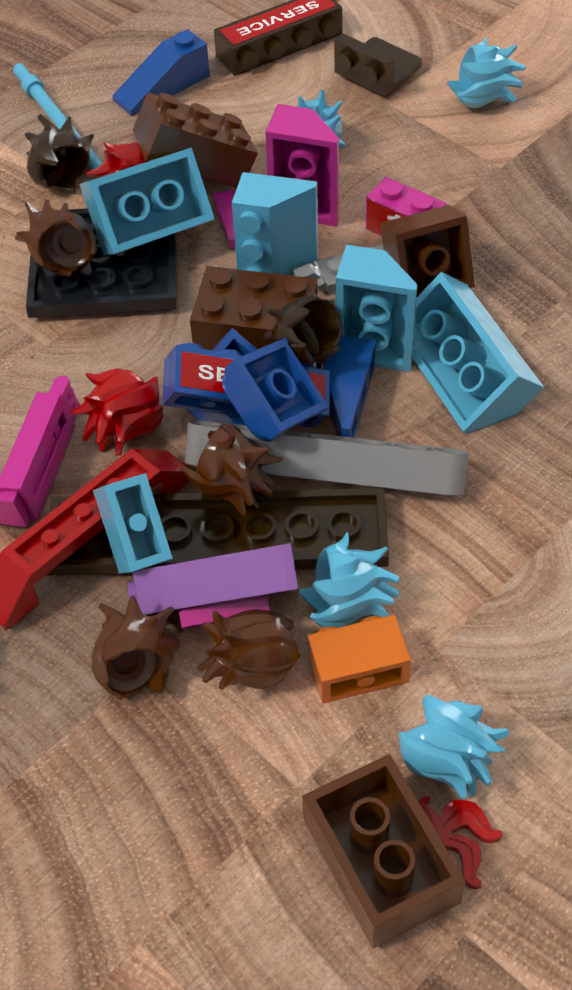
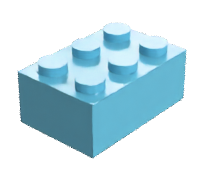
(147, 201)

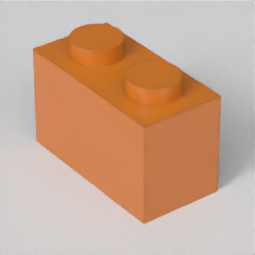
(358, 658)

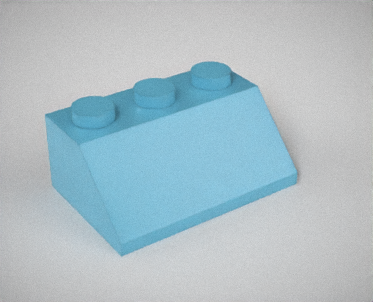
(275, 223)
(377, 304)

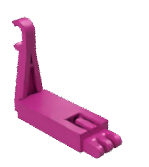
(37, 454)

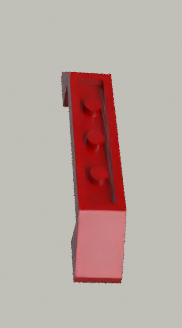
(71, 526)

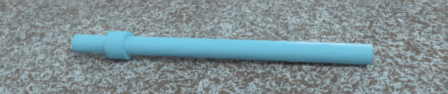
(35, 89)

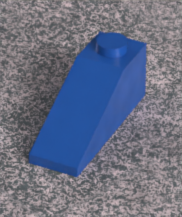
(168, 70)
(349, 382)

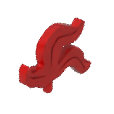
(457, 816)

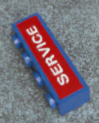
(195, 381)

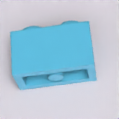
(132, 524)

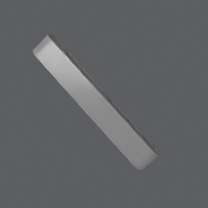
(351, 459)

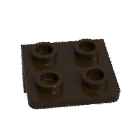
(374, 63)

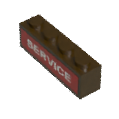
(276, 33)

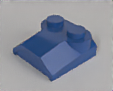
(272, 390)

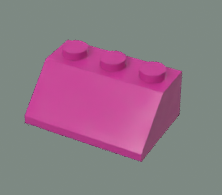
(305, 149)

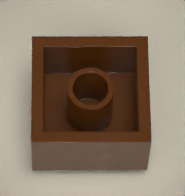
(430, 245)

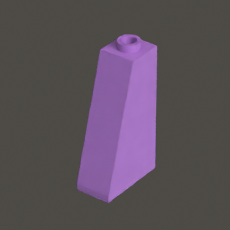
(215, 579)

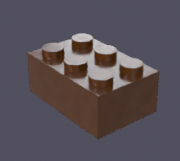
(218, 141)
(242, 302)
(382, 850)

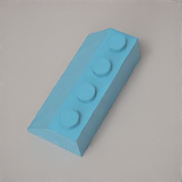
(469, 357)

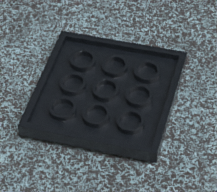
(111, 283)

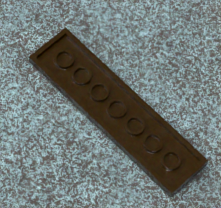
(213, 527)

